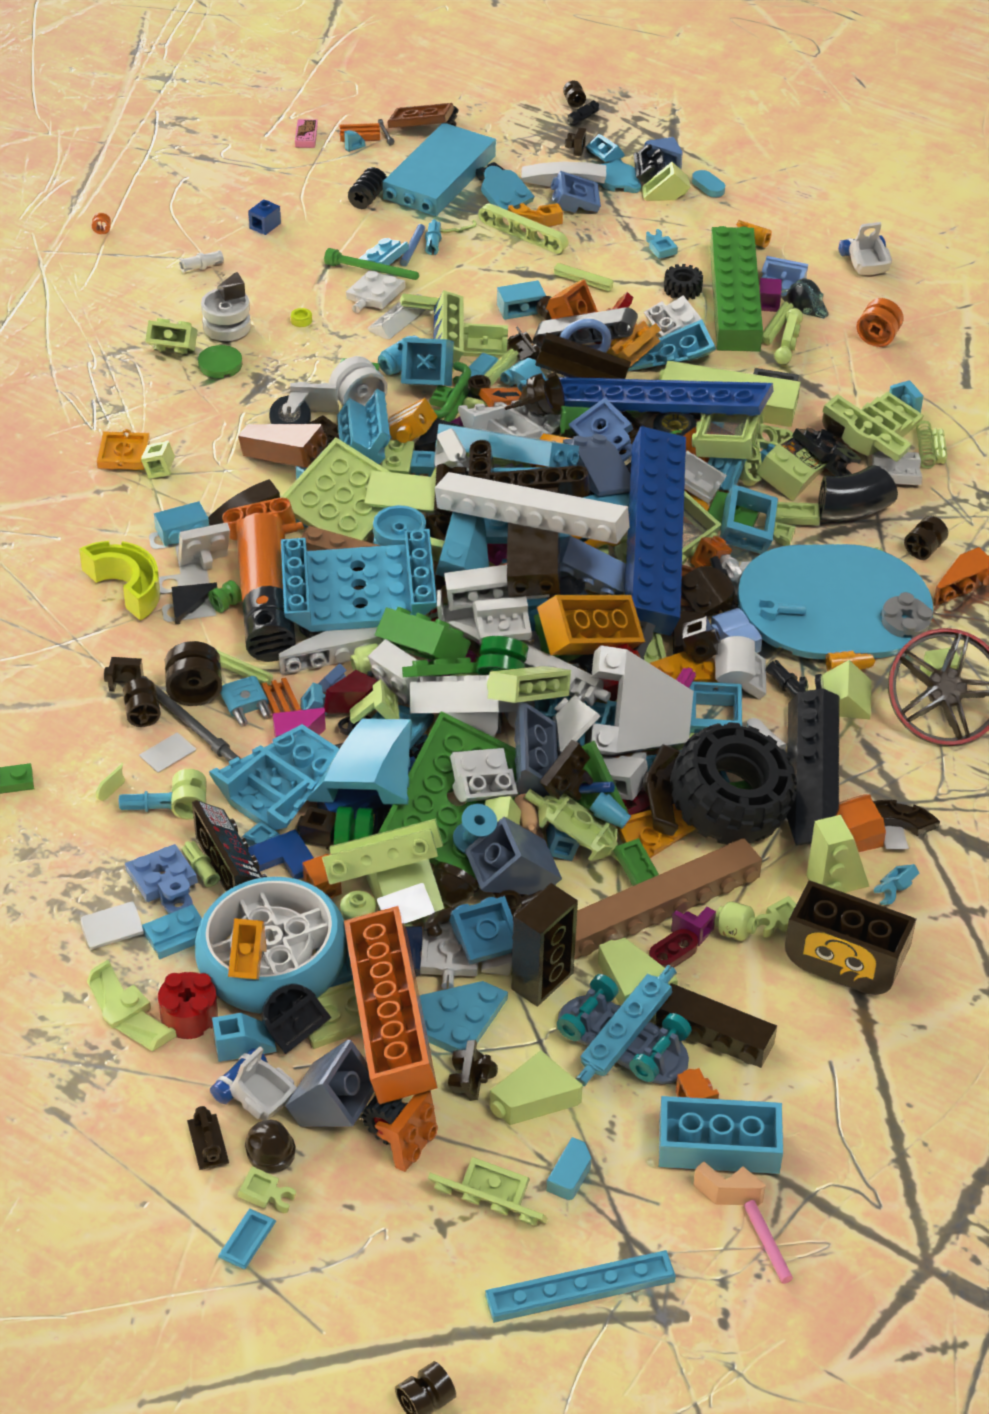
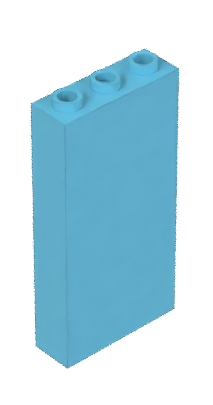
(439, 169)

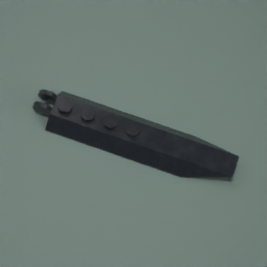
(815, 757)

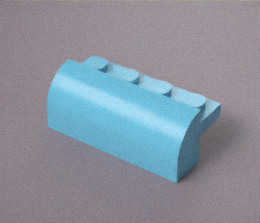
(366, 426)

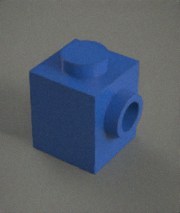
(264, 217)

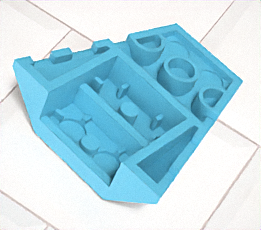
(371, 759)
(277, 777)

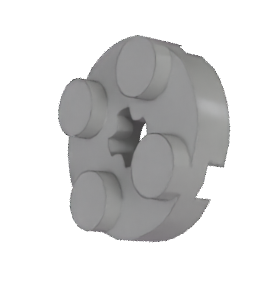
(906, 604)

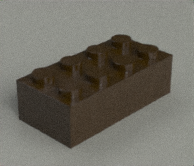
(543, 944)

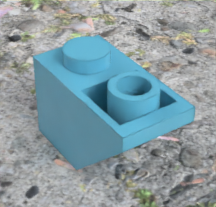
(238, 1034)

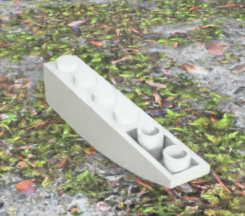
(325, 649)

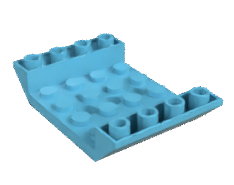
(322, 582)

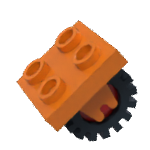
(403, 1125)

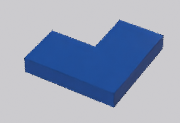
(284, 849)

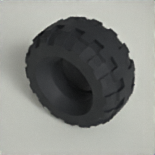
(721, 808)

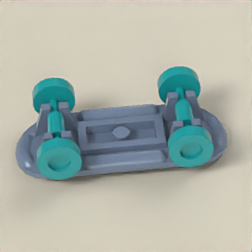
(653, 1055)

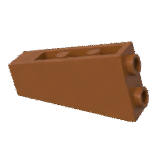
(283, 443)

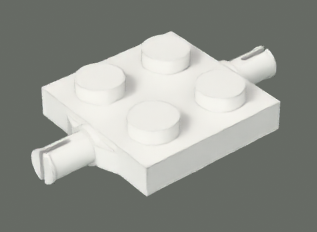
(374, 290)
(445, 957)

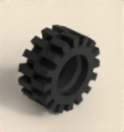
(683, 281)

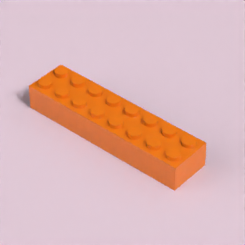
(389, 1006)

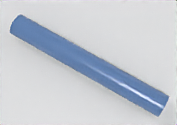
(412, 245)

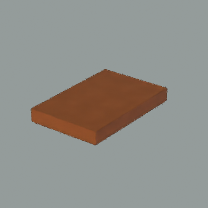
(420, 115)

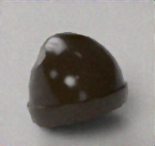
(454, 884)
(270, 1146)

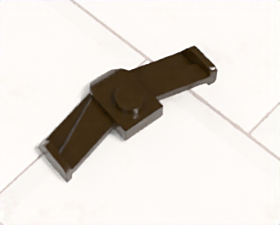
(658, 789)

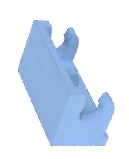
(784, 269)

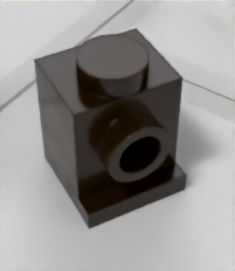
(317, 826)

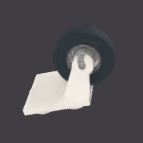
(303, 399)

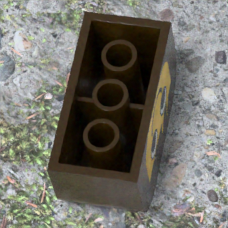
(848, 939)

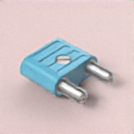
(243, 697)

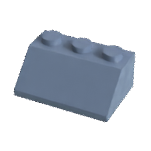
(535, 748)

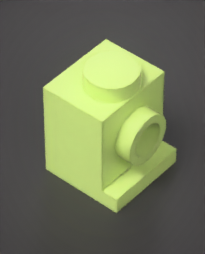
(158, 459)

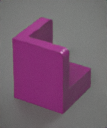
(770, 294)
(701, 925)

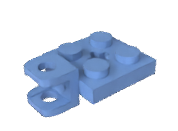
(615, 430)
(170, 886)

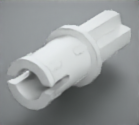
(732, 567)

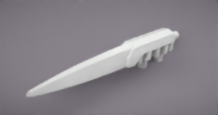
(581, 683)

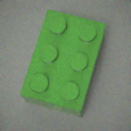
(421, 636)

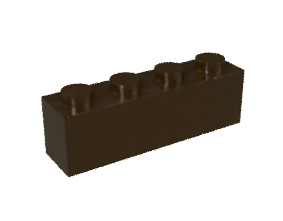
(721, 1026)

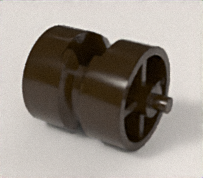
(926, 537)
(141, 702)

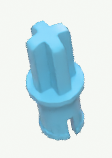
(433, 237)
(145, 801)

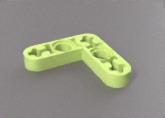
(775, 434)

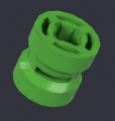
(225, 596)

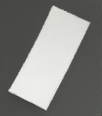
(895, 838)

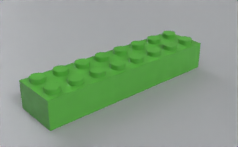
(735, 289)

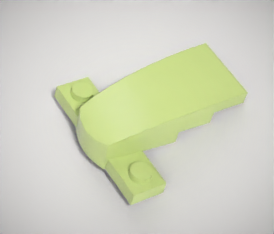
(876, 425)

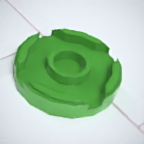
(220, 361)

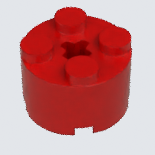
(188, 1003)

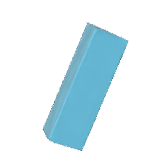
(604, 149)

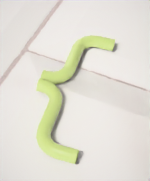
(461, 229)

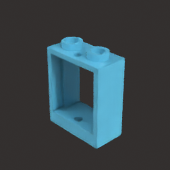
(733, 532)
(726, 695)

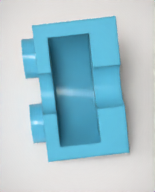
(520, 373)

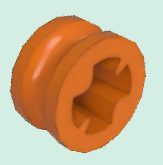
(99, 229)

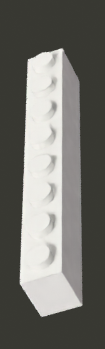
(532, 507)

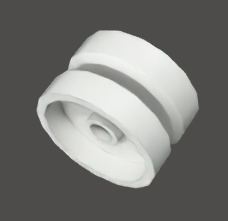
(225, 319)
(357, 380)

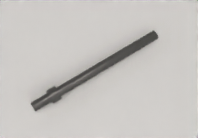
(217, 745)

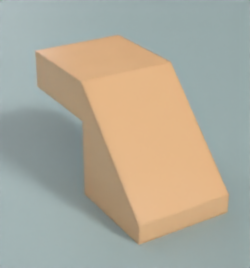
(734, 1191)

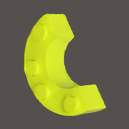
(125, 563)

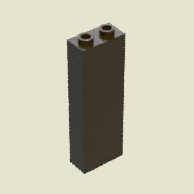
(533, 560)

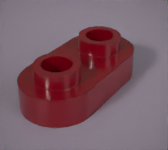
(669, 951)

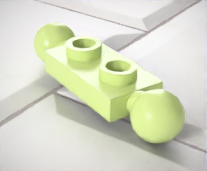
(783, 354)

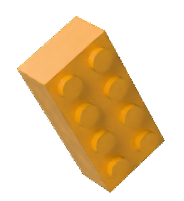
(589, 621)

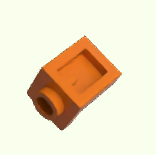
(708, 548)

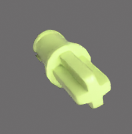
(200, 863)

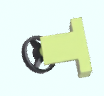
(381, 699)

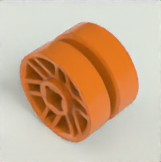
(880, 322)

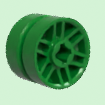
(501, 654)
(351, 829)

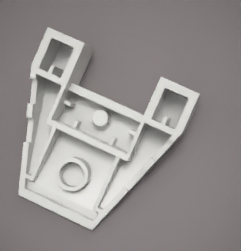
(649, 706)

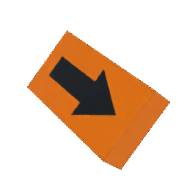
(504, 395)

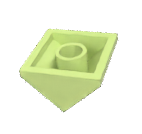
(852, 688)

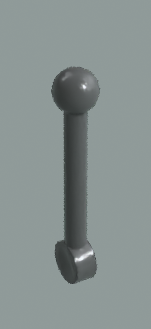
(390, 141)

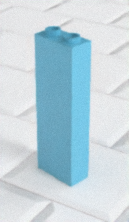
(518, 447)

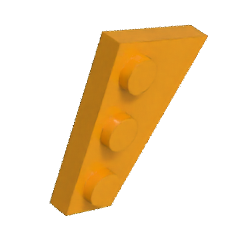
(641, 827)

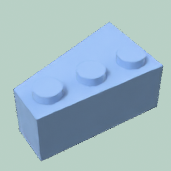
(599, 570)

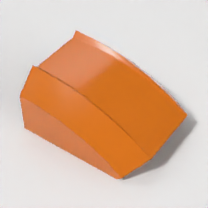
(572, 301)
(863, 822)

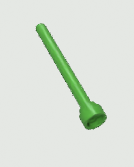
(334, 257)

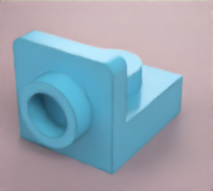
(908, 393)

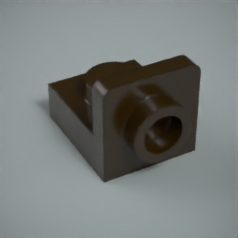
(122, 670)

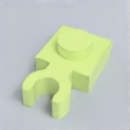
(776, 916)
(262, 1188)

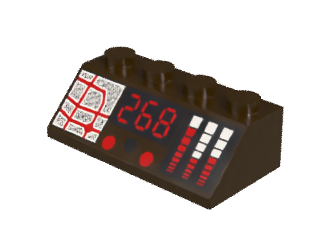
(224, 846)

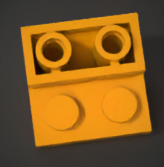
(637, 344)

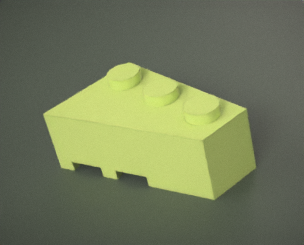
(835, 857)

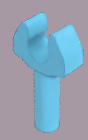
(772, 608)

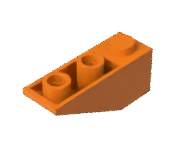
(965, 575)

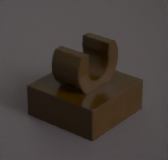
(576, 141)

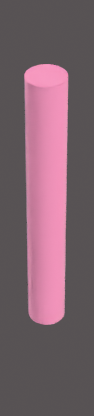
(768, 1241)

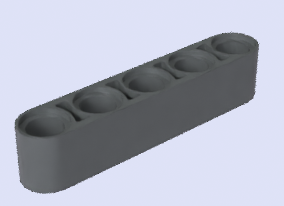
(619, 322)

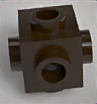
(700, 639)

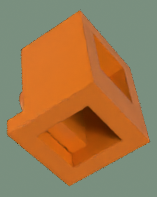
(694, 1085)

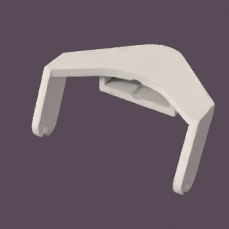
(451, 451)

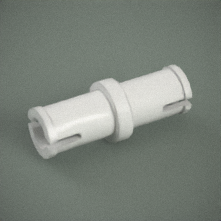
(201, 261)

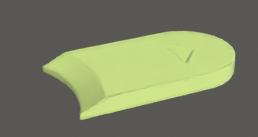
(110, 783)

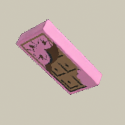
(306, 133)

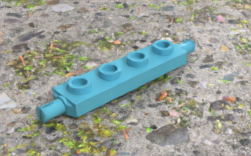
(625, 1025)

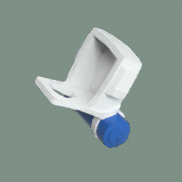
(867, 252)
(255, 1084)

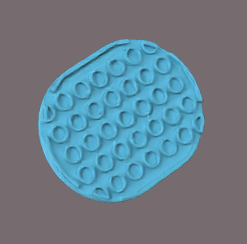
(842, 597)

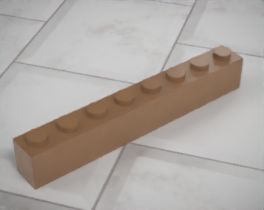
(664, 894)

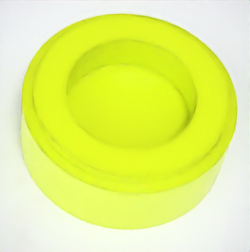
(301, 317)

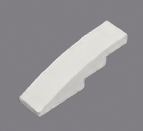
(544, 173)

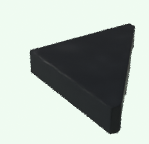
(189, 598)

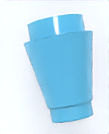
(610, 810)

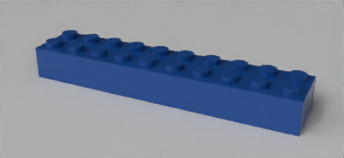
(656, 527)

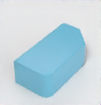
(570, 1170)

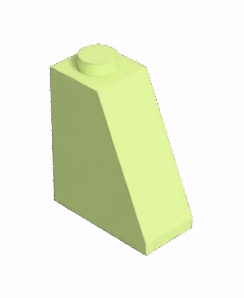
(627, 966)
(535, 1091)

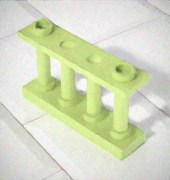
(382, 851)

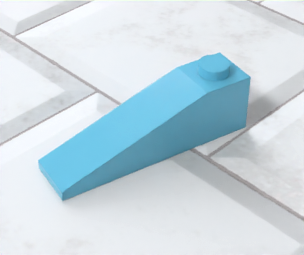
(679, 346)
(464, 545)

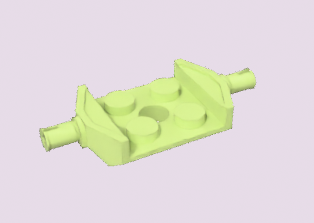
(576, 822)

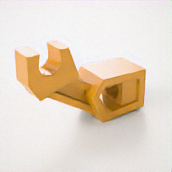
(546, 215)

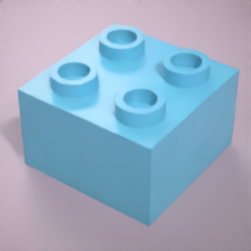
(427, 361)

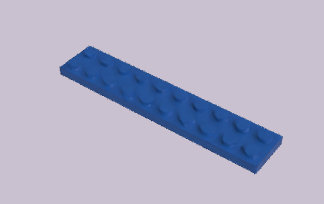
(669, 395)

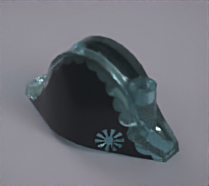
(806, 297)

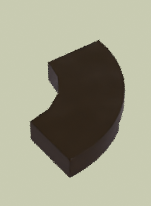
(908, 817)

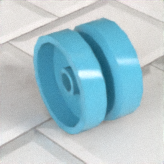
(393, 521)

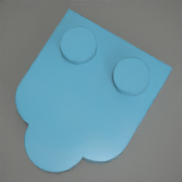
(505, 188)

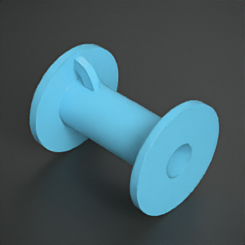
(477, 822)

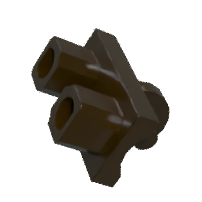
(475, 1070)

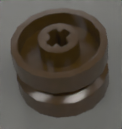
(193, 673)

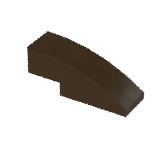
(257, 493)

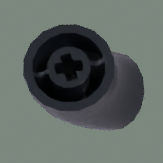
(856, 494)

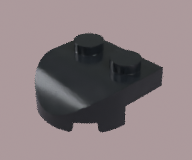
(292, 1015)

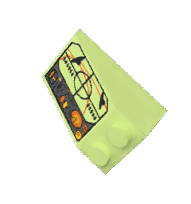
(790, 467)

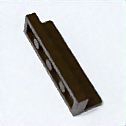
(579, 360)

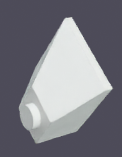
(572, 721)

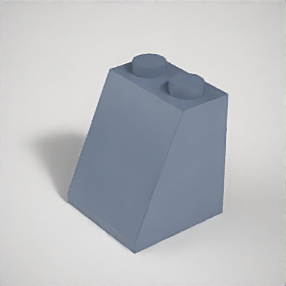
(512, 860)
(333, 1089)

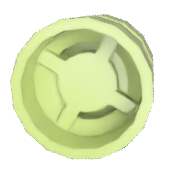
(187, 787)

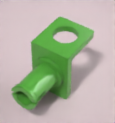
(568, 415)

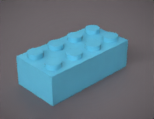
(720, 1134)

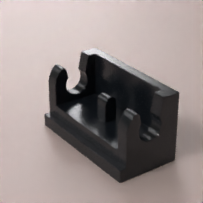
(648, 165)

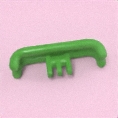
(451, 398)

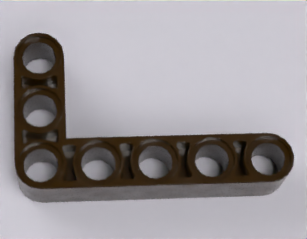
(568, 479)

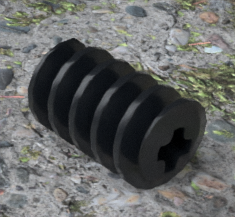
(366, 188)

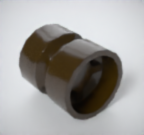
(428, 1390)

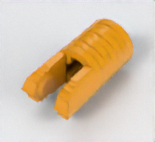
(762, 235)
(860, 660)

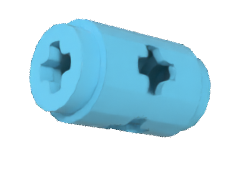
(391, 358)

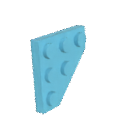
(461, 1013)

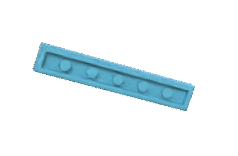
(580, 1286)

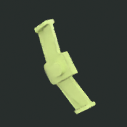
(127, 1008)

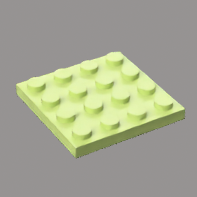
(334, 492)

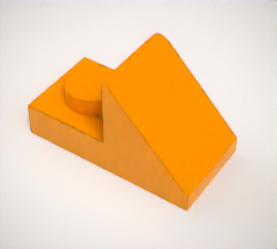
(247, 948)

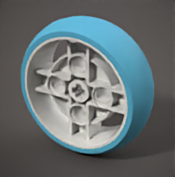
(295, 923)

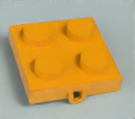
(122, 451)

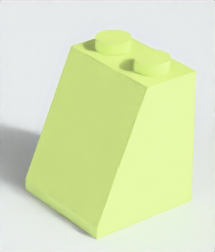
(405, 876)

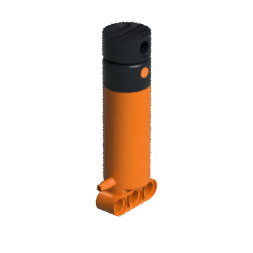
(258, 537)

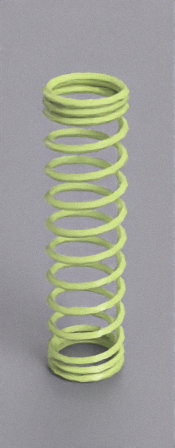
(924, 433)

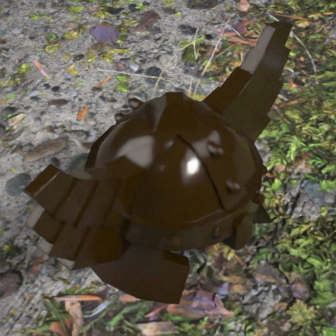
(541, 395)

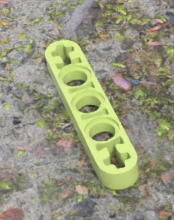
(553, 239)

